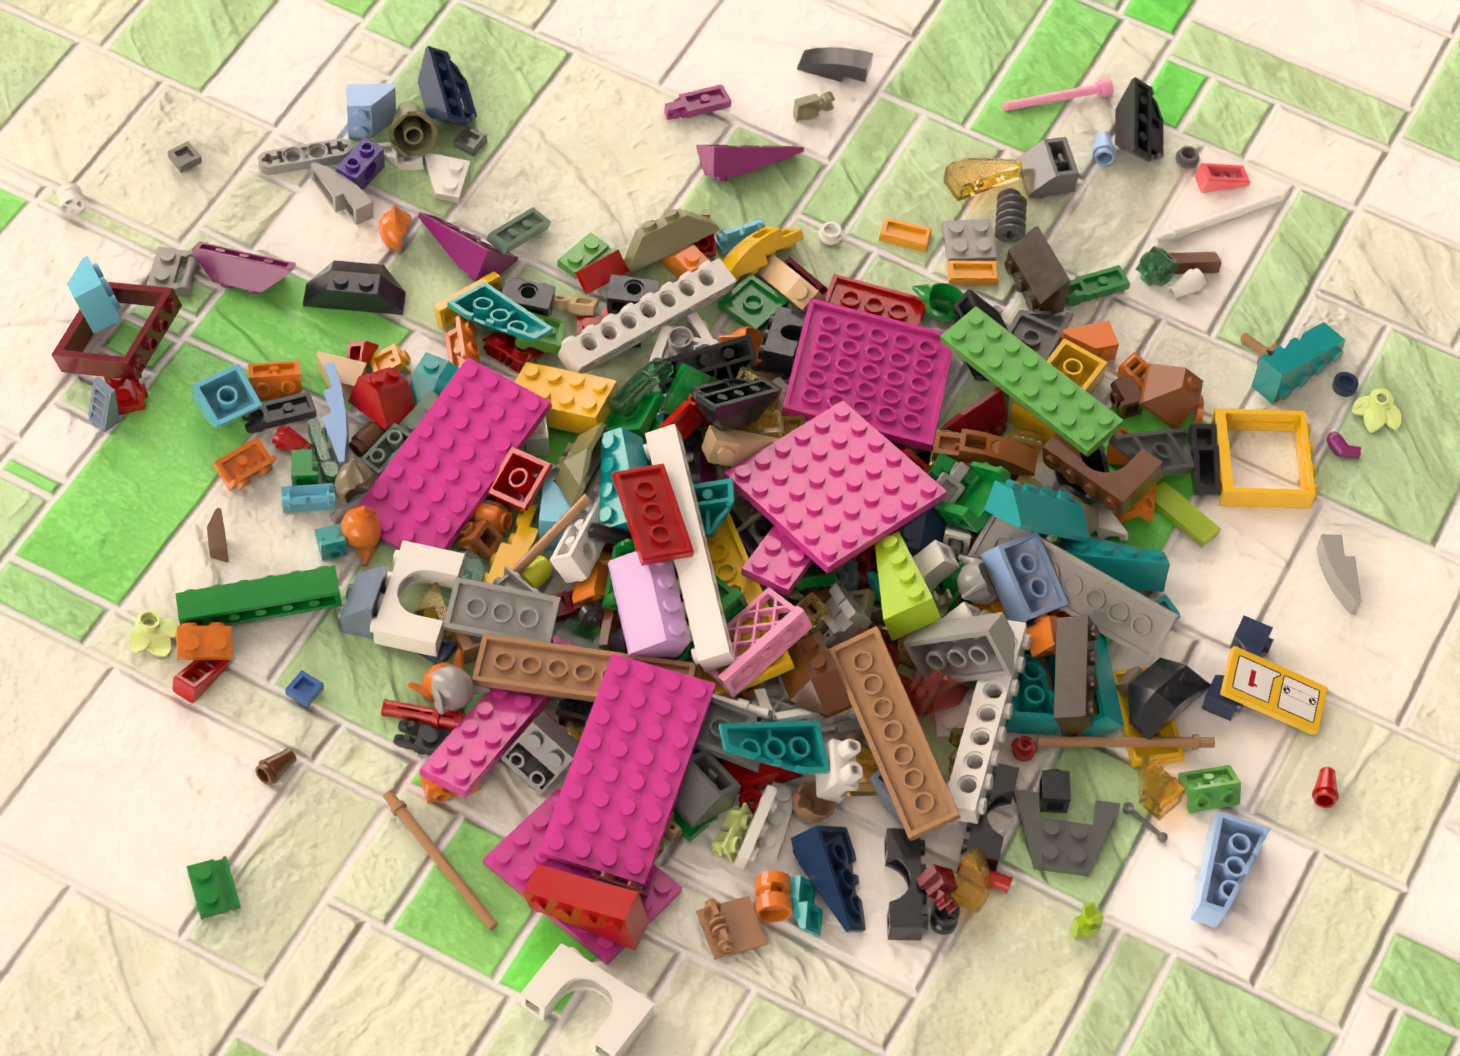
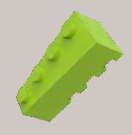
(904, 594)

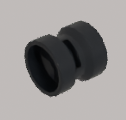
(947, 923)

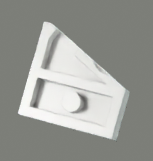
(447, 176)

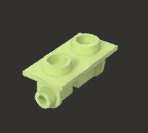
(737, 823)

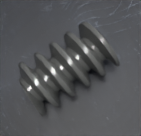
(1010, 215)

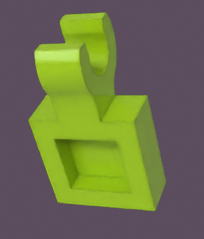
(1088, 922)

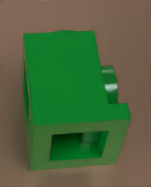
(303, 467)

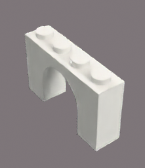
(935, 565)
(414, 566)
(569, 972)

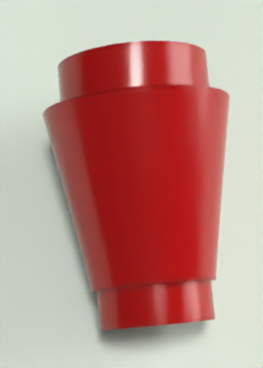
(288, 439)
(1325, 789)

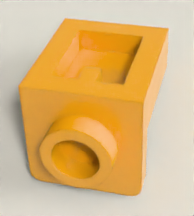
(391, 357)

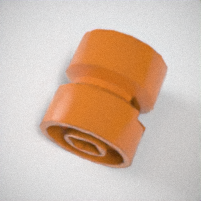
(773, 896)

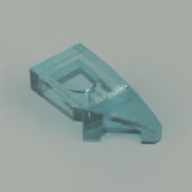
(848, 575)

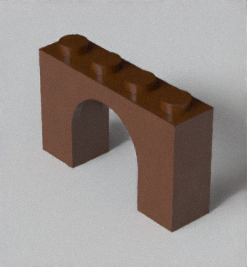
(1115, 489)

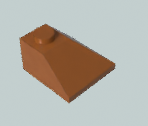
(1170, 393)

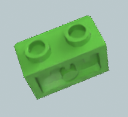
(1211, 788)

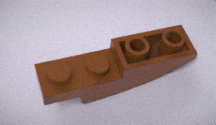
(987, 448)

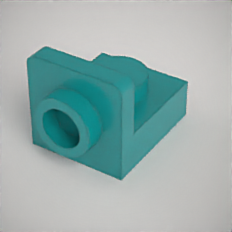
(331, 542)

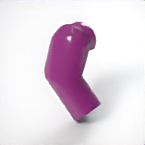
(1341, 448)

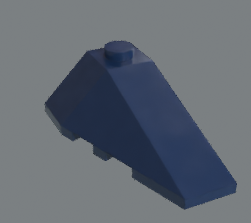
(827, 860)

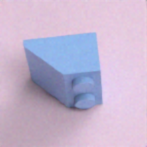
(369, 108)

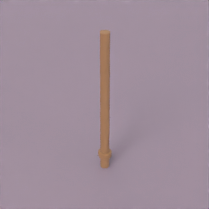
(1194, 742)
(398, 807)

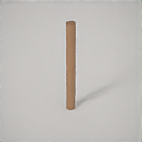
(551, 534)

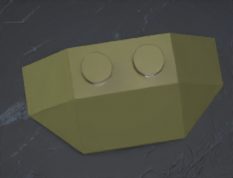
(665, 236)
(580, 463)

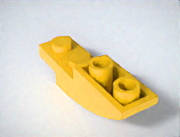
(753, 250)
(517, 546)

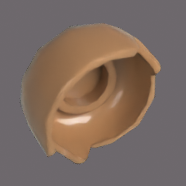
(809, 806)

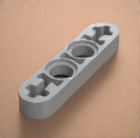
(304, 153)

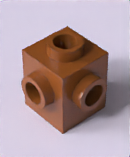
(479, 538)

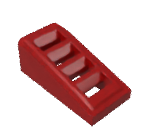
(191, 689)

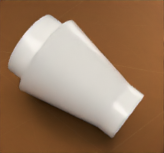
(1188, 283)

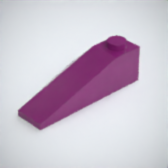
(731, 160)

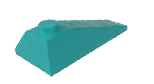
(499, 313)

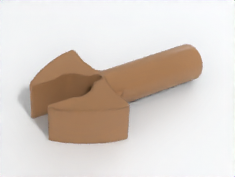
(1257, 346)

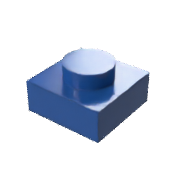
(304, 688)

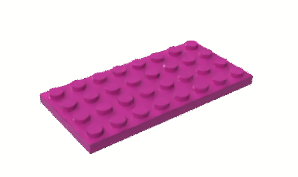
(453, 457)
(628, 770)

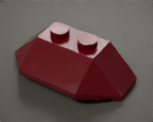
(984, 415)

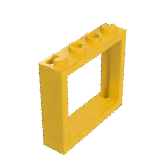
(1266, 421)

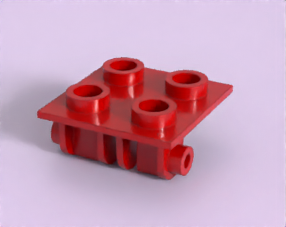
(503, 348)

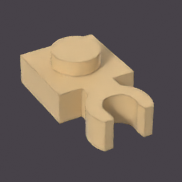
(579, 305)

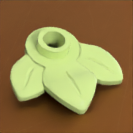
(1378, 413)
(153, 637)

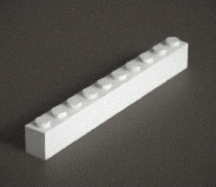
(696, 573)

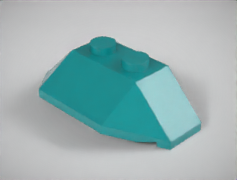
(714, 502)

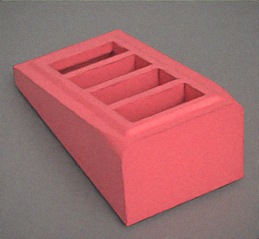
(1208, 182)

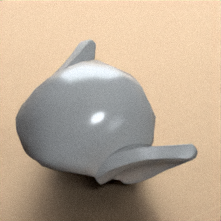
(974, 583)
(453, 688)

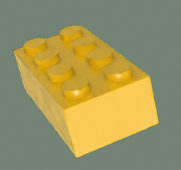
(1077, 365)
(576, 397)

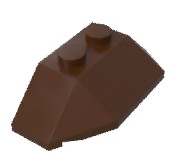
(814, 680)

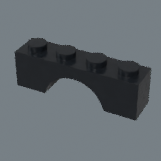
(982, 834)
(906, 913)

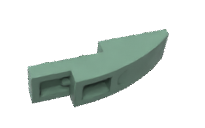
(391, 441)

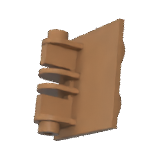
(731, 926)

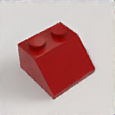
(383, 397)
(519, 479)

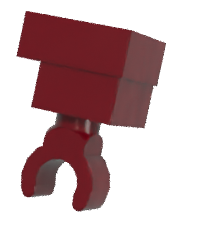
(939, 885)

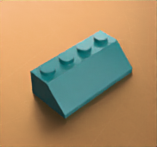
(1038, 510)
(1108, 707)

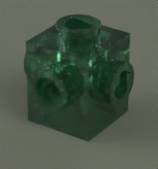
(1157, 267)

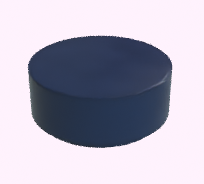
(1345, 384)

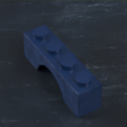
(1251, 637)

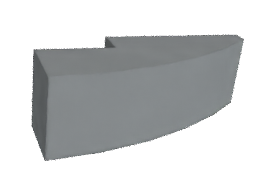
(342, 193)
(1339, 571)

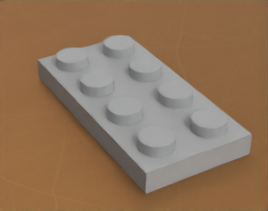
(500, 611)

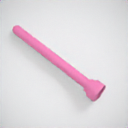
(1101, 88)

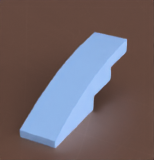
(336, 422)

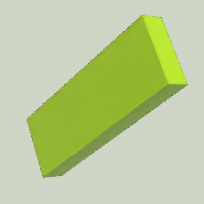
(1185, 515)

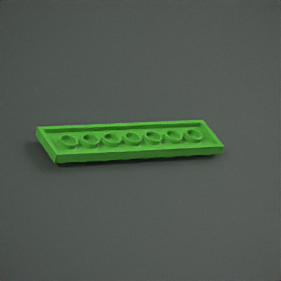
(1032, 381)

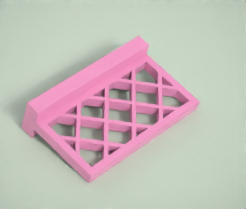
(762, 650)

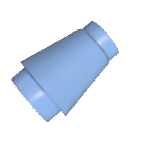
(1104, 150)

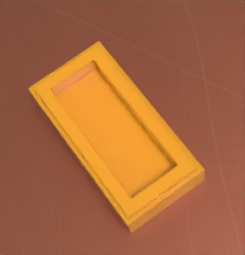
(905, 234)
(972, 273)

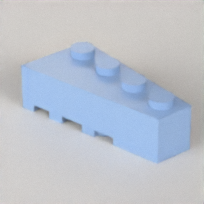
(1224, 865)

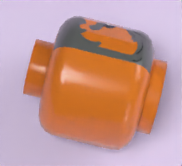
(496, 513)

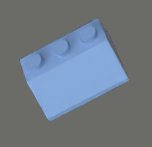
(1024, 578)

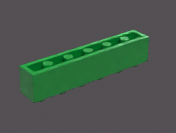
(261, 598)

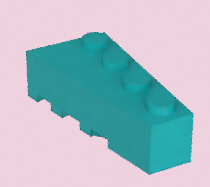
(619, 452)

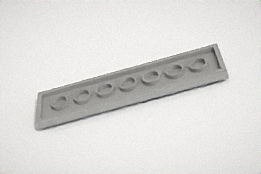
(1113, 606)

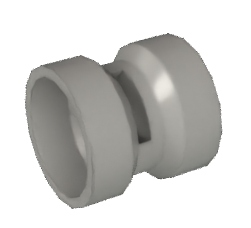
(680, 340)

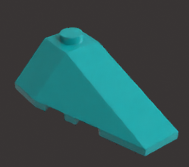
(431, 374)
(786, 745)

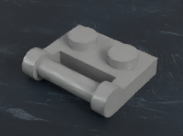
(166, 269)

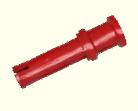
(422, 714)

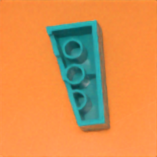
(1297, 362)
(1128, 564)
(1034, 702)

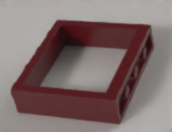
(69, 351)

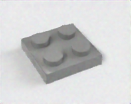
(969, 240)

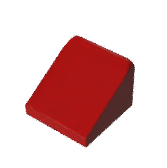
(361, 351)

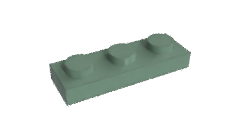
(518, 231)

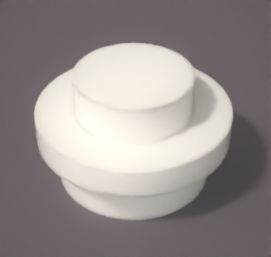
(830, 233)

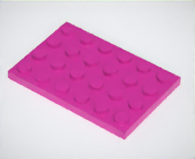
(519, 855)

